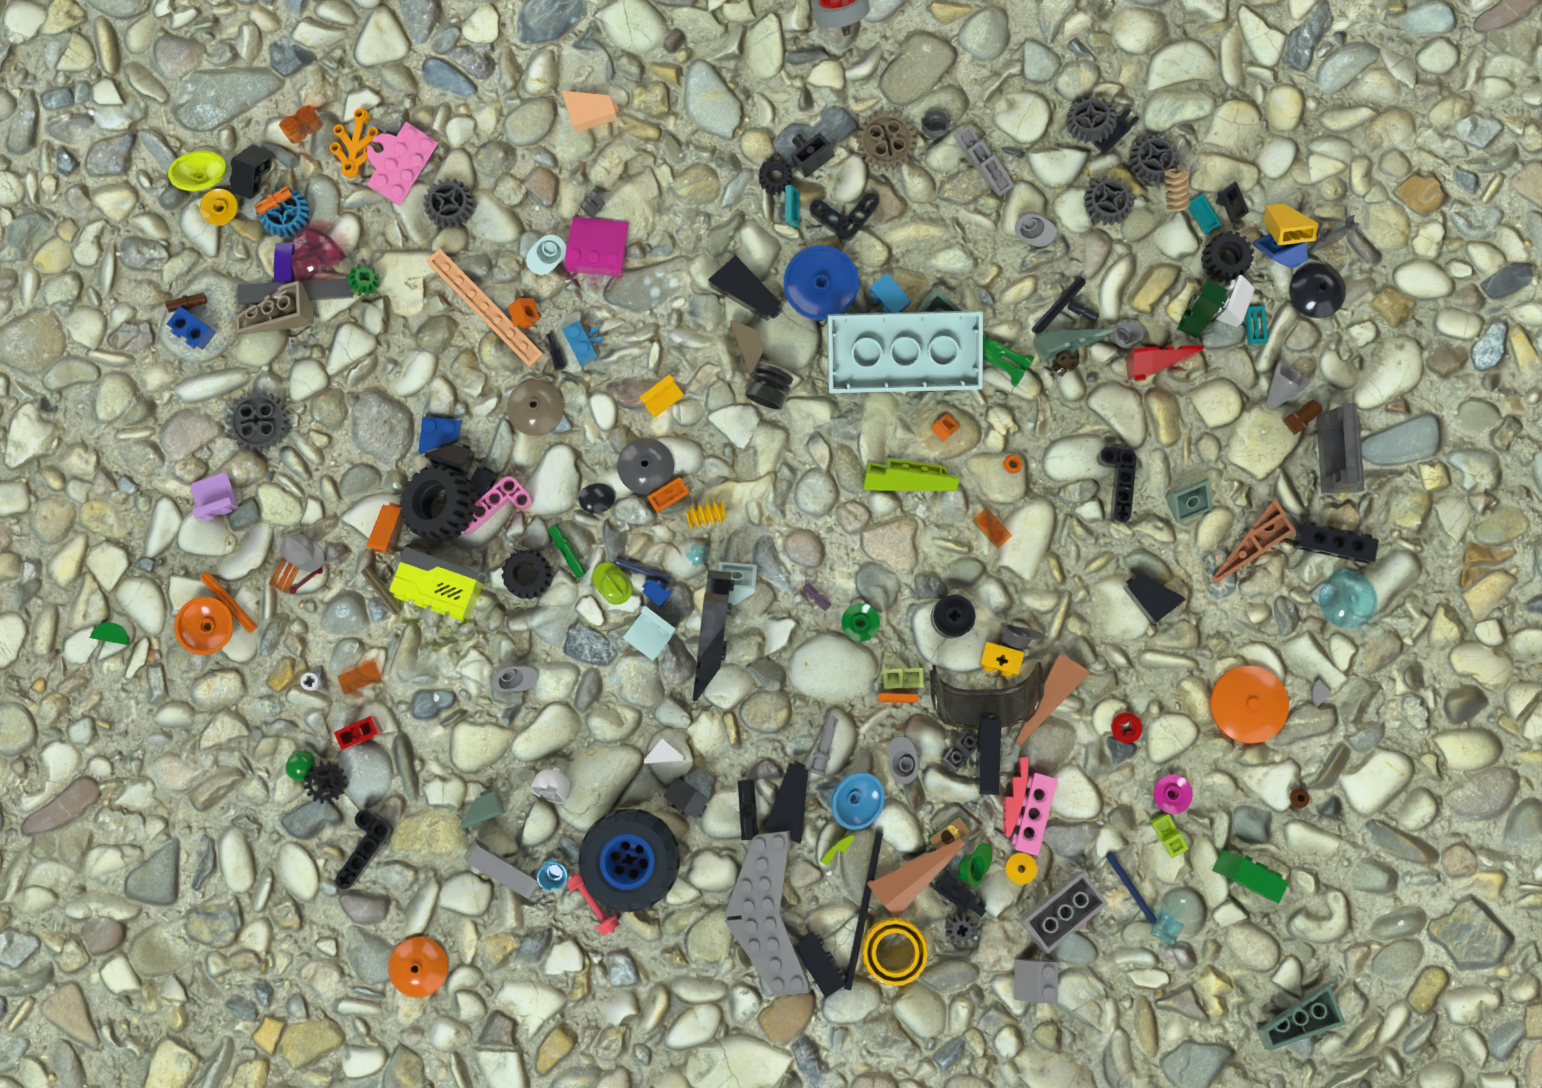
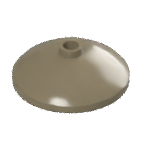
(544, 416)

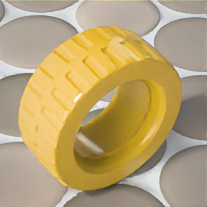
(873, 937)

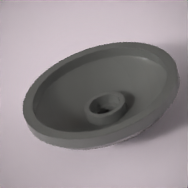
(650, 478)

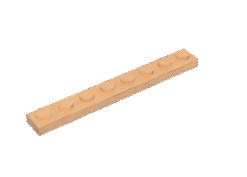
(484, 308)

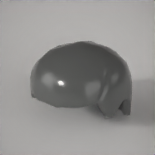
(935, 124)

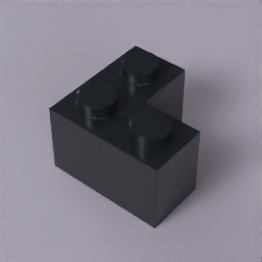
(248, 170)

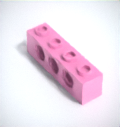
(1047, 786)

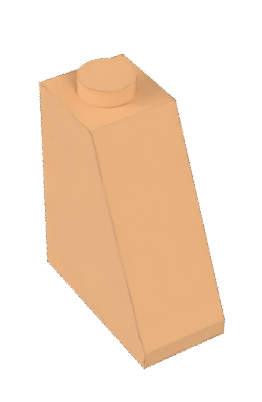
(589, 109)

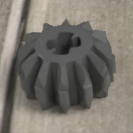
(955, 927)

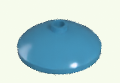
(863, 806)

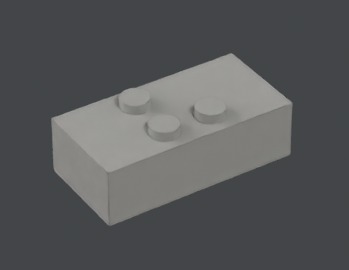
(1063, 912)

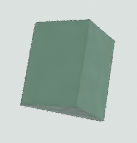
(1190, 501)

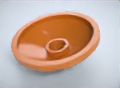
(192, 622)
(431, 963)

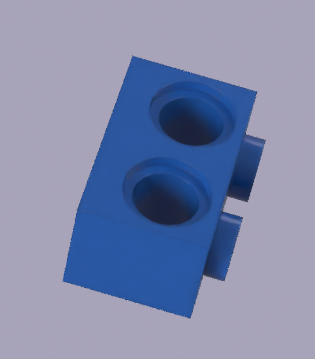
(191, 327)

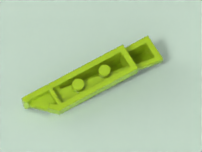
(908, 476)

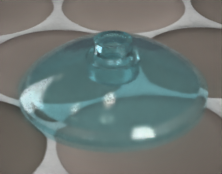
(1337, 602)

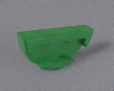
(112, 633)

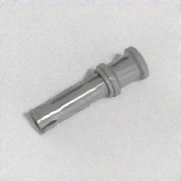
(822, 755)

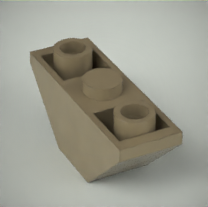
(748, 345)

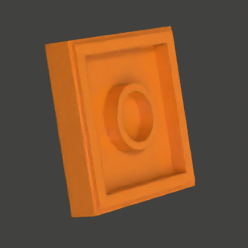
(896, 698)

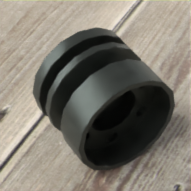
(770, 383)

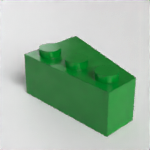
(1251, 875)

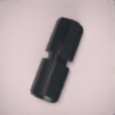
(1087, 313)

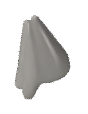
(1285, 385)

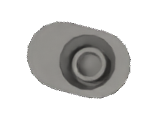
(1035, 229)
(302, 553)
(513, 677)
(903, 760)

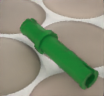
(566, 550)

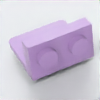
(213, 497)

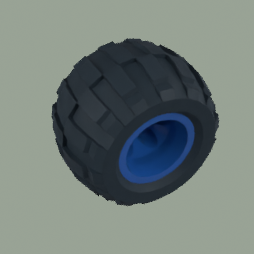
(599, 867)

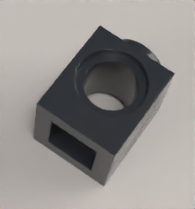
(483, 480)

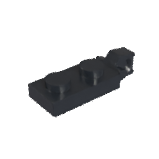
(958, 895)

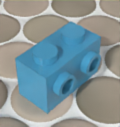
(889, 295)

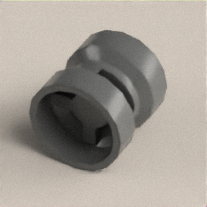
(592, 204)

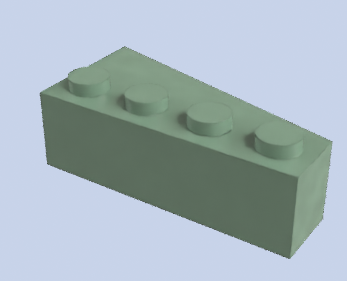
(1304, 1019)

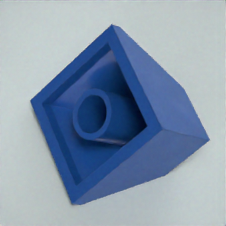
(1288, 255)

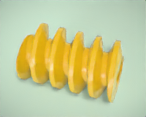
(706, 514)

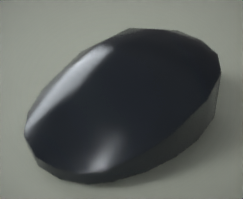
(596, 498)

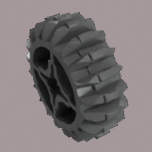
(1080, 124)
(1150, 146)
(455, 190)
(1113, 214)

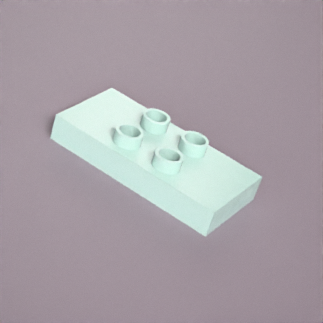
(905, 351)

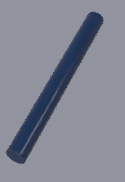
(1131, 888)

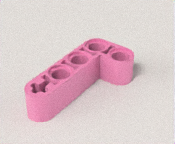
(505, 497)

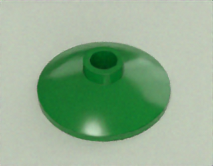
(868, 615)

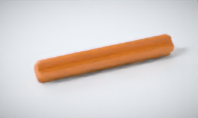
(240, 615)

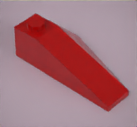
(1150, 360)

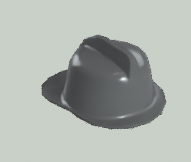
(1018, 637)

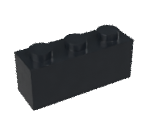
(820, 964)

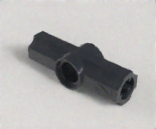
(746, 796)

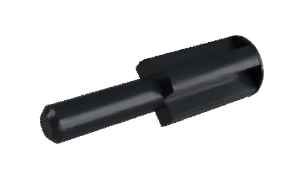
(555, 354)

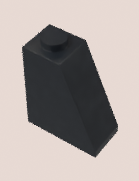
(1151, 597)

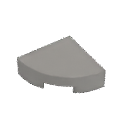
(1319, 693)

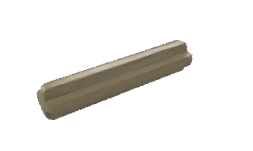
(381, 590)

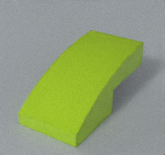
(1169, 835)
(842, 845)

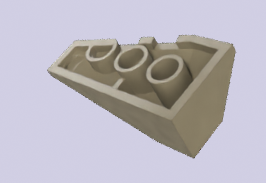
(280, 311)

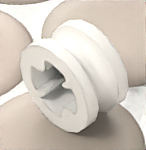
(315, 685)

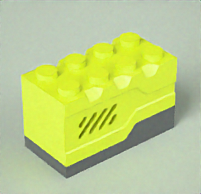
(436, 584)

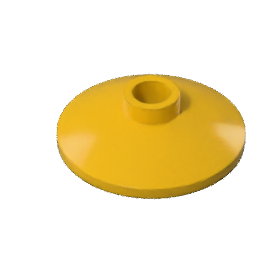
(213, 201)

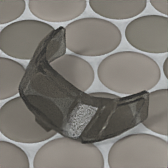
(1011, 704)

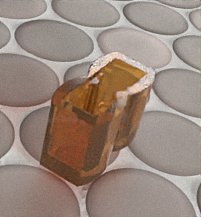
(299, 125)

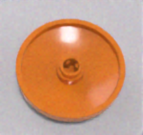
(1249, 704)

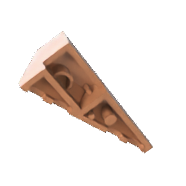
(1265, 533)
(1059, 684)
(903, 885)

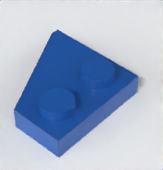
(437, 433)

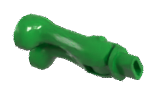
(994, 350)

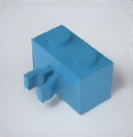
(581, 342)

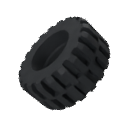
(419, 498)

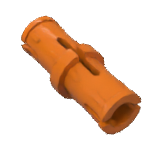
(273, 200)

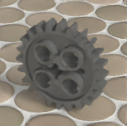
(258, 438)

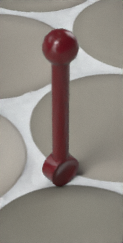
(292, 590)

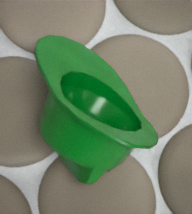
(975, 866)

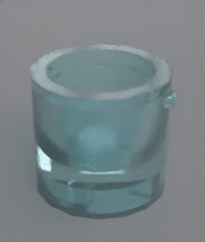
(1167, 928)

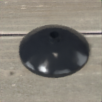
(1310, 298)

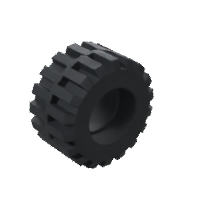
(1236, 245)
(510, 574)

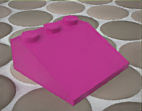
(596, 246)

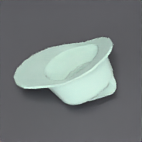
(546, 254)

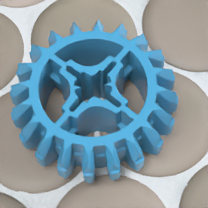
(299, 214)

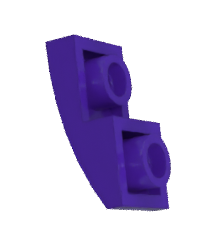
(282, 262)

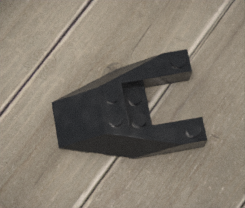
(711, 639)

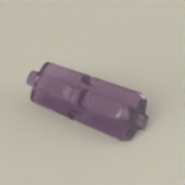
(814, 594)

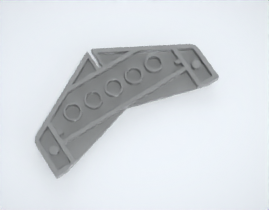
(761, 928)

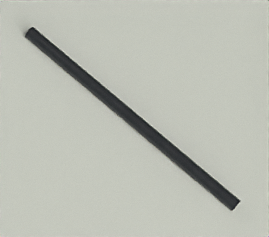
(863, 912)

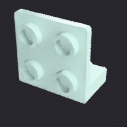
(649, 633)

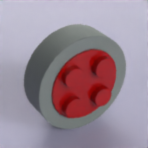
(839, 13)

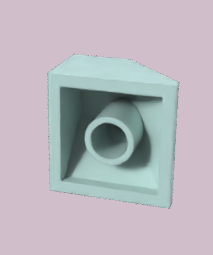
(744, 580)

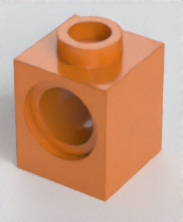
(524, 312)

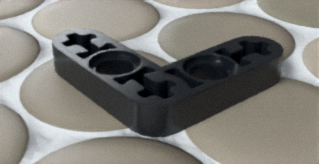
(844, 222)

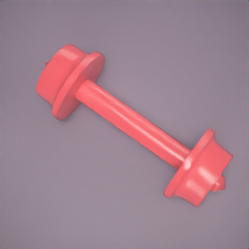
(607, 924)

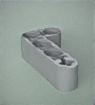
(500, 869)

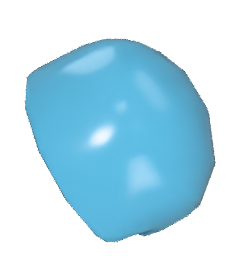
(552, 875)

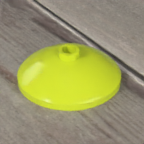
(197, 170)

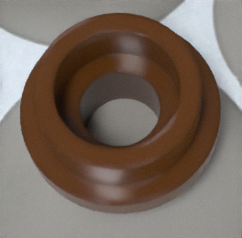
(1293, 798)

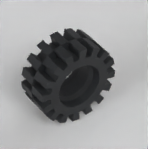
(769, 167)

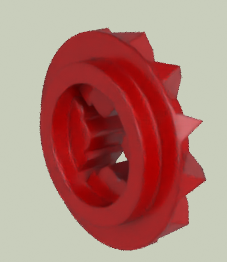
(1135, 726)

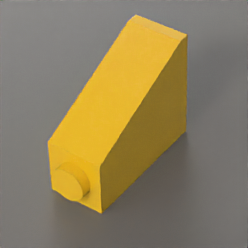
(1289, 225)

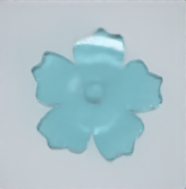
(698, 554)

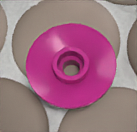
(1182, 794)

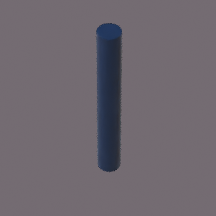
(642, 570)

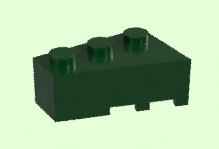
(1202, 308)

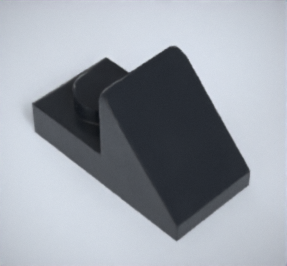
(1233, 201)

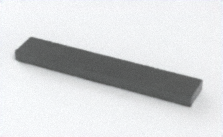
(315, 290)

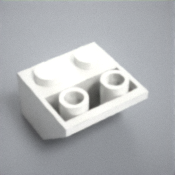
(1238, 300)

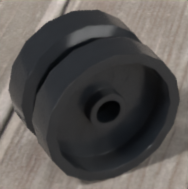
(963, 612)

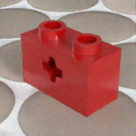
(358, 733)

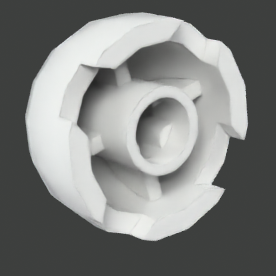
(551, 784)

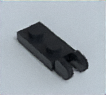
(1119, 132)

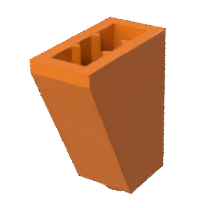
(386, 529)

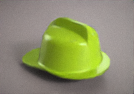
(612, 583)

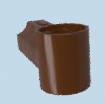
(1299, 419)

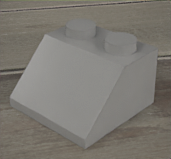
(1036, 980)

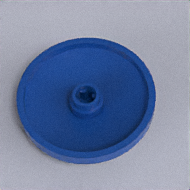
(821, 282)

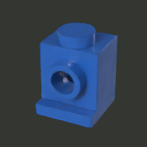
(656, 592)

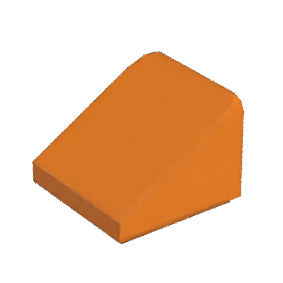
(945, 427)

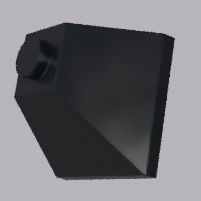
(453, 456)

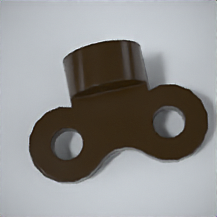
(1062, 364)

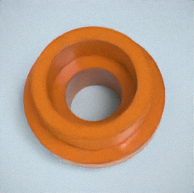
(1018, 462)

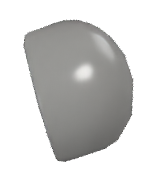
(1127, 333)

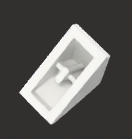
(663, 753)

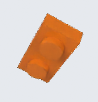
(668, 495)

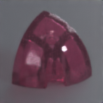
(314, 252)

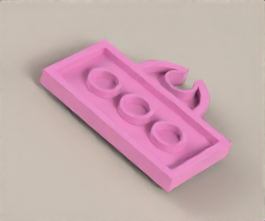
(399, 161)

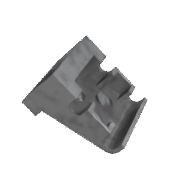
(1340, 450)

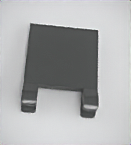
(1325, 239)

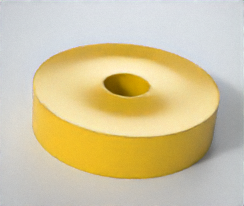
(1029, 864)

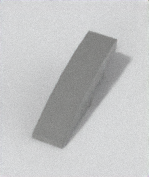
(983, 160)

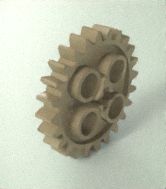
(903, 137)

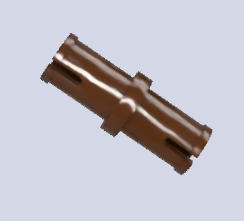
(186, 302)

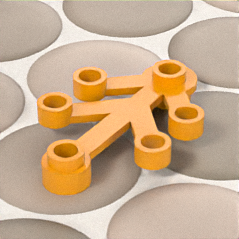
(355, 145)

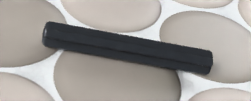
(1059, 305)

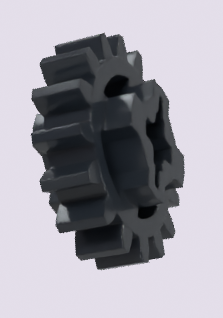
(336, 788)

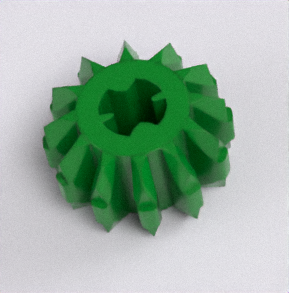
(369, 283)

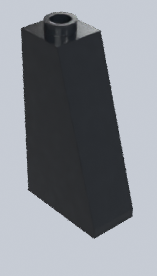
(744, 288)
(988, 754)
(789, 804)

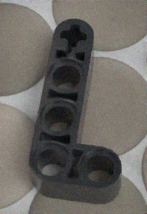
(1119, 485)
(361, 851)

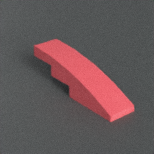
(1013, 803)

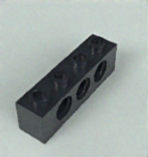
(1366, 544)

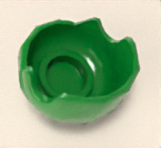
(298, 764)

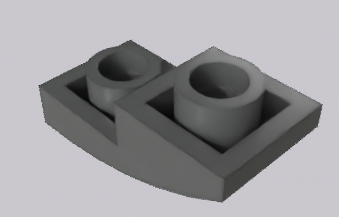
(960, 751)

